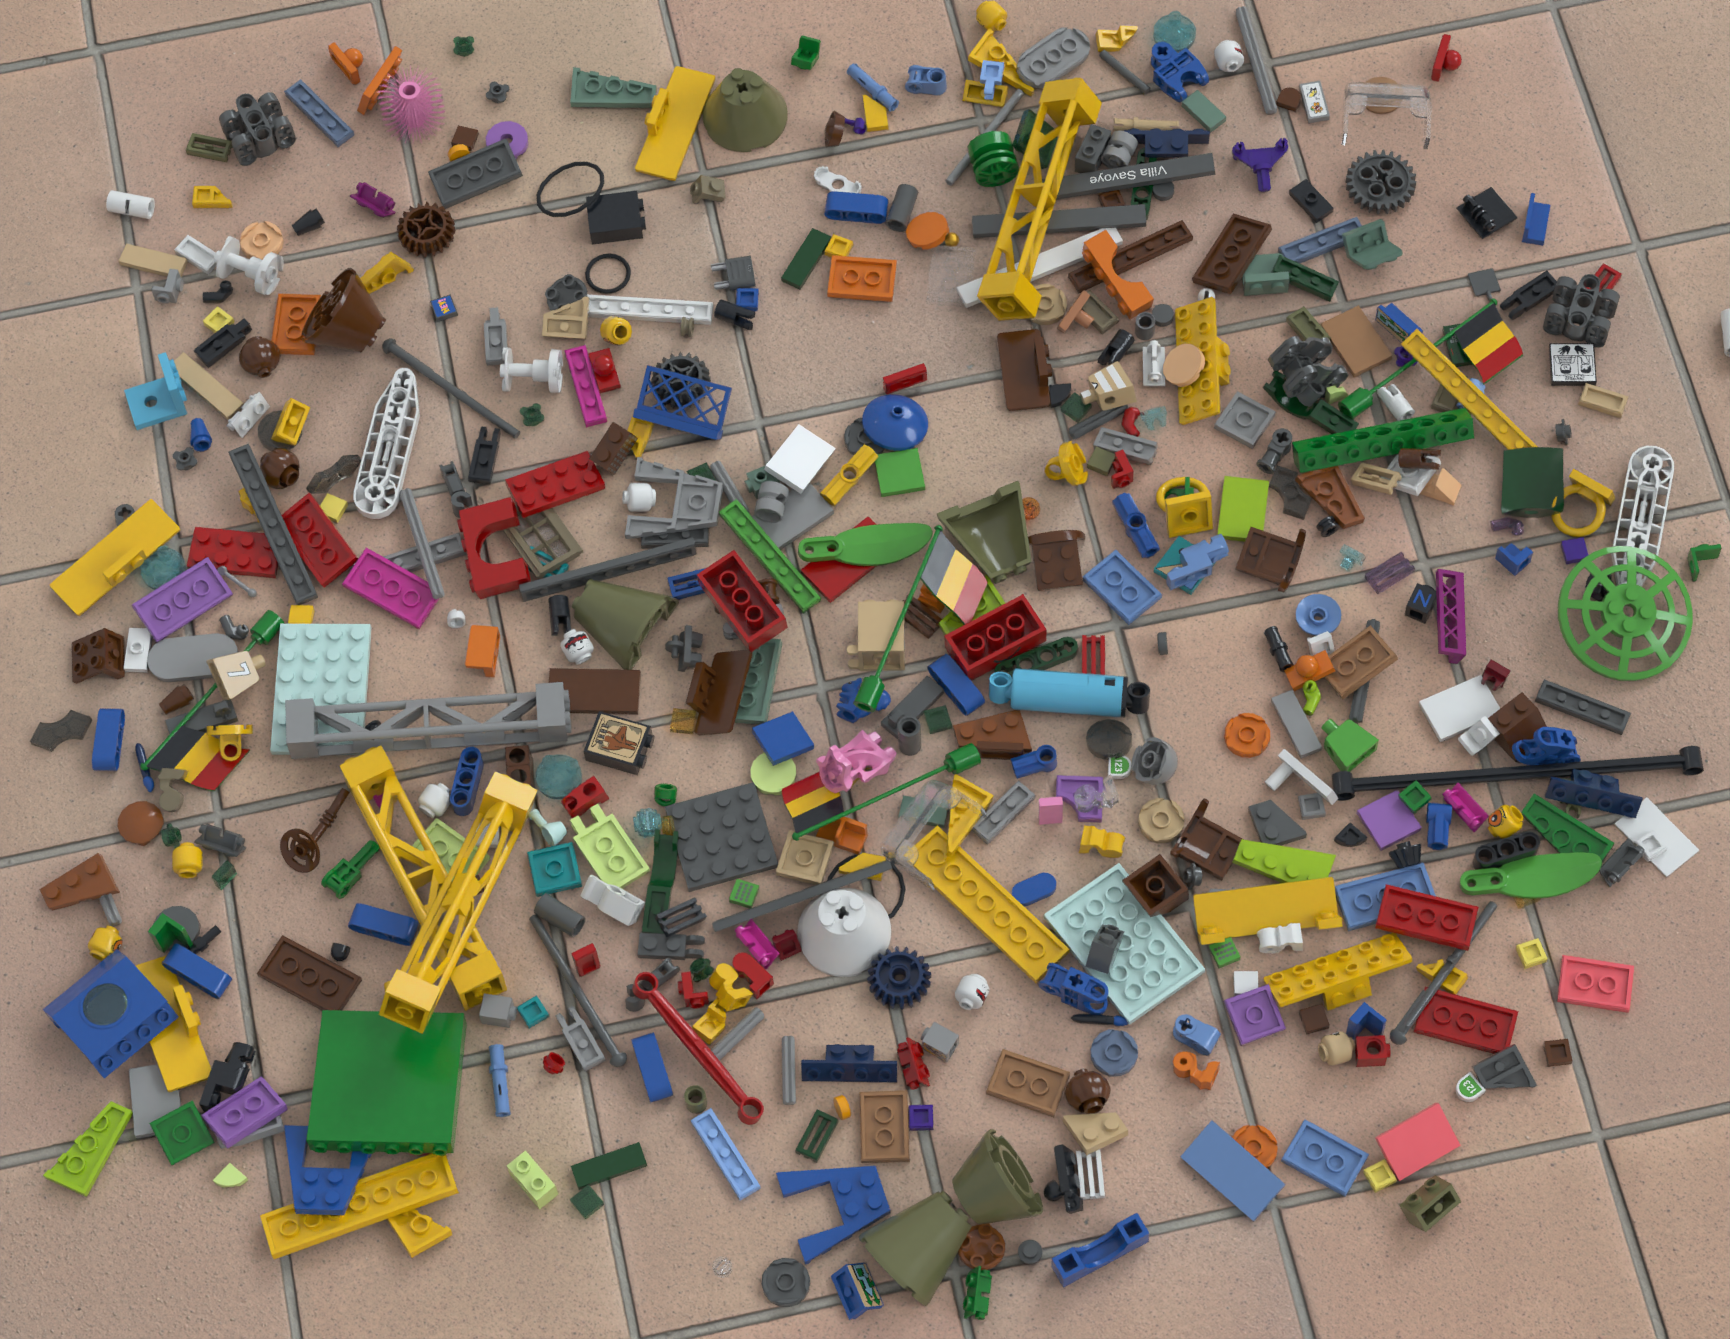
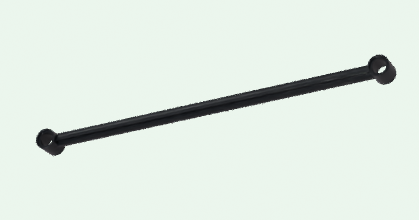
(1689, 760)

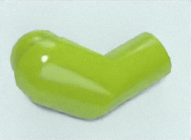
(1312, 697)

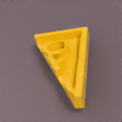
(961, 817)
(418, 1231)

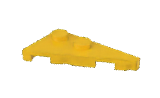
(991, 50)
(385, 272)

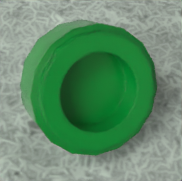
(665, 791)

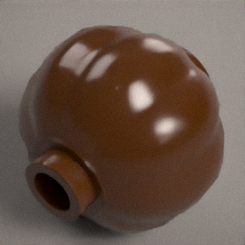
(259, 356)
(280, 465)
(1087, 1091)

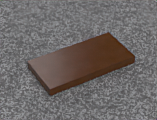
(1232, 253)
(600, 689)
(309, 976)

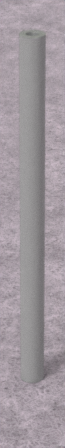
(992, 127)

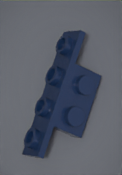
(1169, 142)
(1593, 792)
(849, 1064)

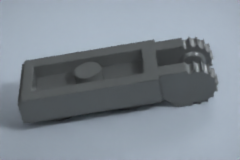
(673, 947)

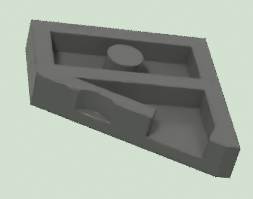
(1274, 824)
(1504, 1070)

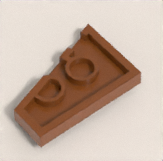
(1333, 494)
(996, 728)
(83, 882)

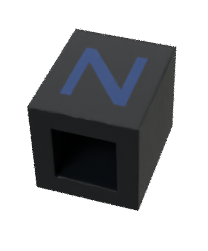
(1421, 603)

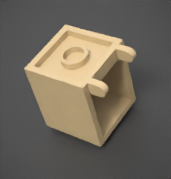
(875, 629)

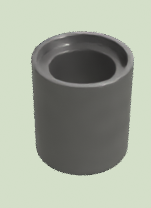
(1145, 333)

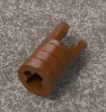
(1417, 458)

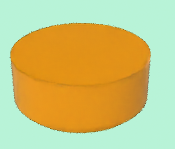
(457, 152)
(842, 1107)

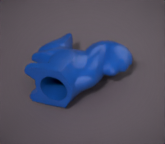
(848, 710)

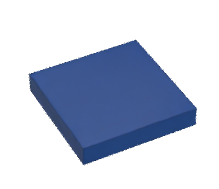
(782, 738)

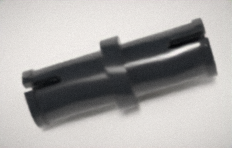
(1278, 648)

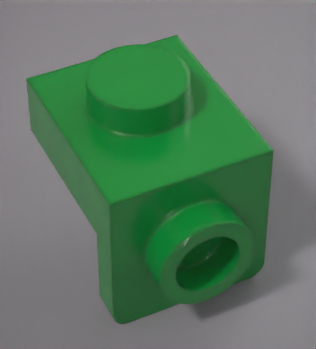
(807, 53)

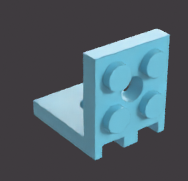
(167, 393)

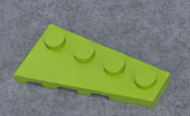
(1283, 862)
(86, 1158)

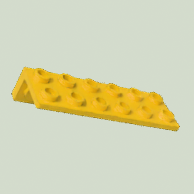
(1259, 907)

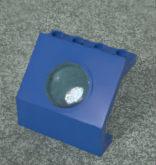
(111, 1012)

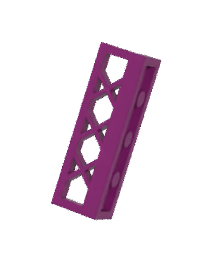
(1455, 613)

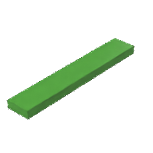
(769, 556)

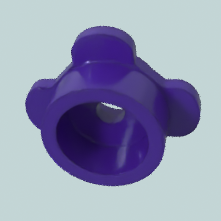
(1401, 360)

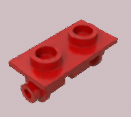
(918, 1071)

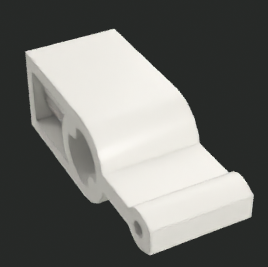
(613, 900)

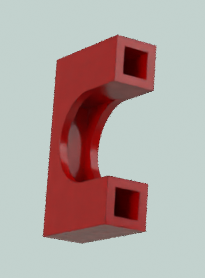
(476, 526)

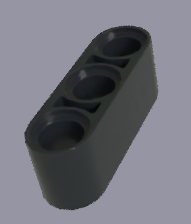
(1513, 844)

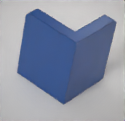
(1513, 558)

